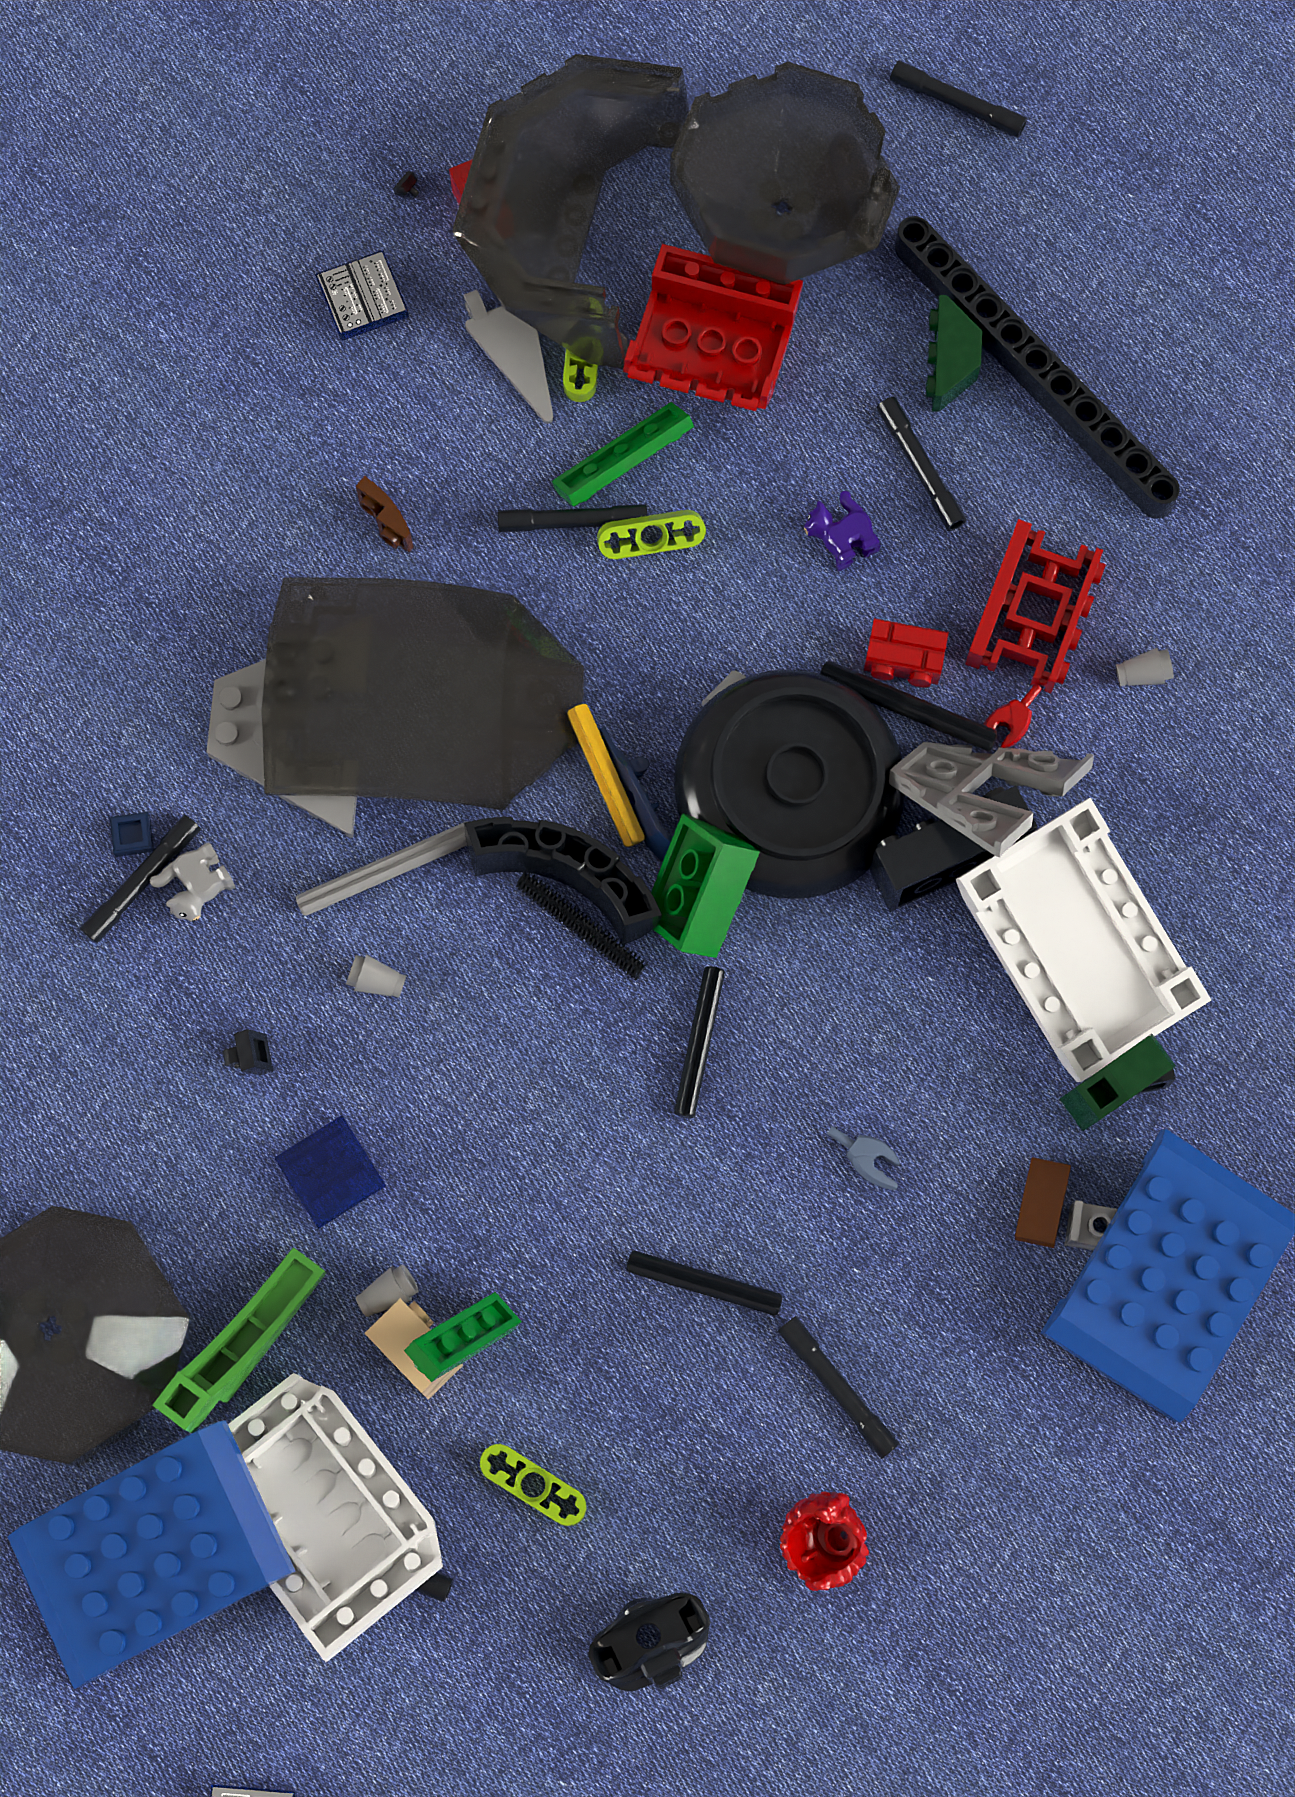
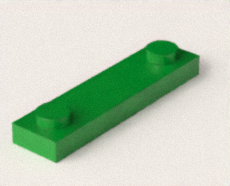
(622, 454)
(462, 1336)

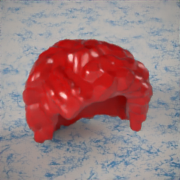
(824, 1540)

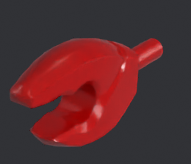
(1014, 716)

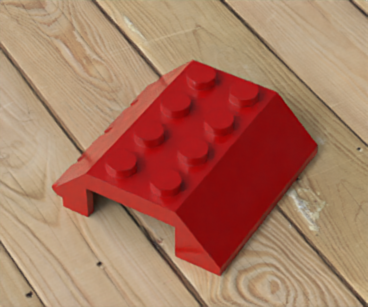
(713, 330)

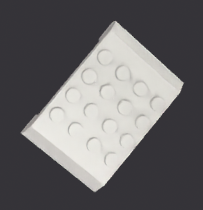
(1080, 941)

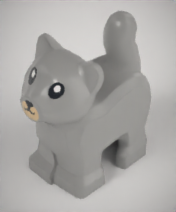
(201, 883)

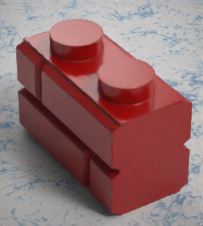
(906, 653)

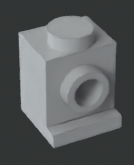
(1080, 1224)

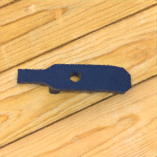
(630, 772)

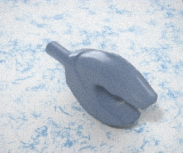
(862, 1157)

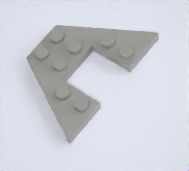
(237, 741)
(947, 775)

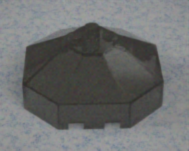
(792, 142)
(115, 1342)

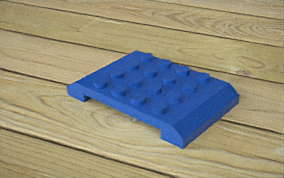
(1172, 1277)
(150, 1553)

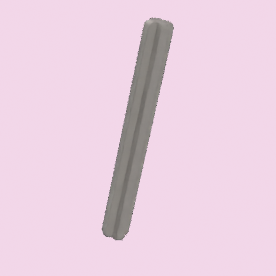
(382, 870)

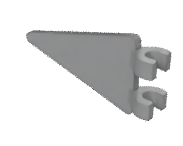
(513, 349)

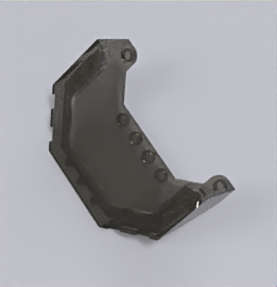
(540, 185)

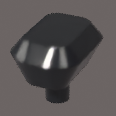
(406, 185)

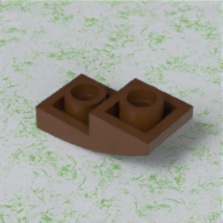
(390, 521)
(1042, 1202)

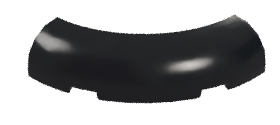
(569, 858)

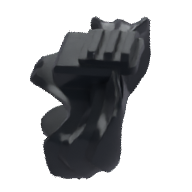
(630, 1667)

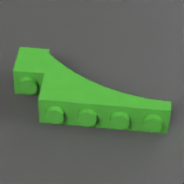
(241, 1345)

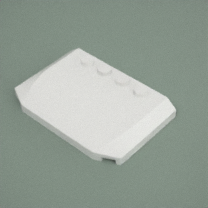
(339, 1510)

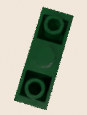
(954, 353)
(1117, 1082)

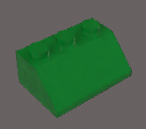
(701, 885)

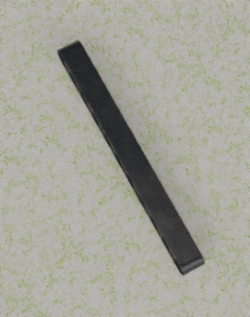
(1038, 382)

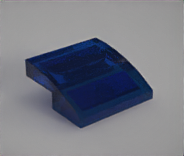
(330, 1172)

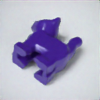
(841, 536)

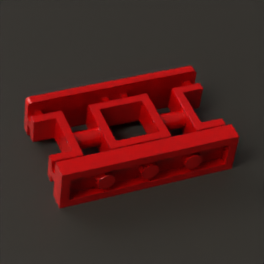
(1008, 596)

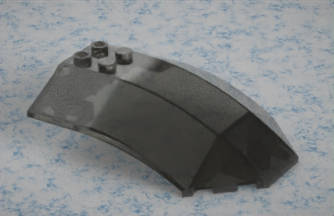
(412, 692)

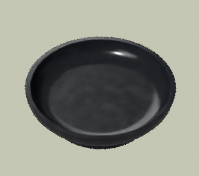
(796, 775)

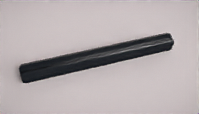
(913, 707)

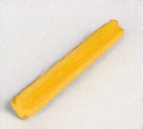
(605, 775)

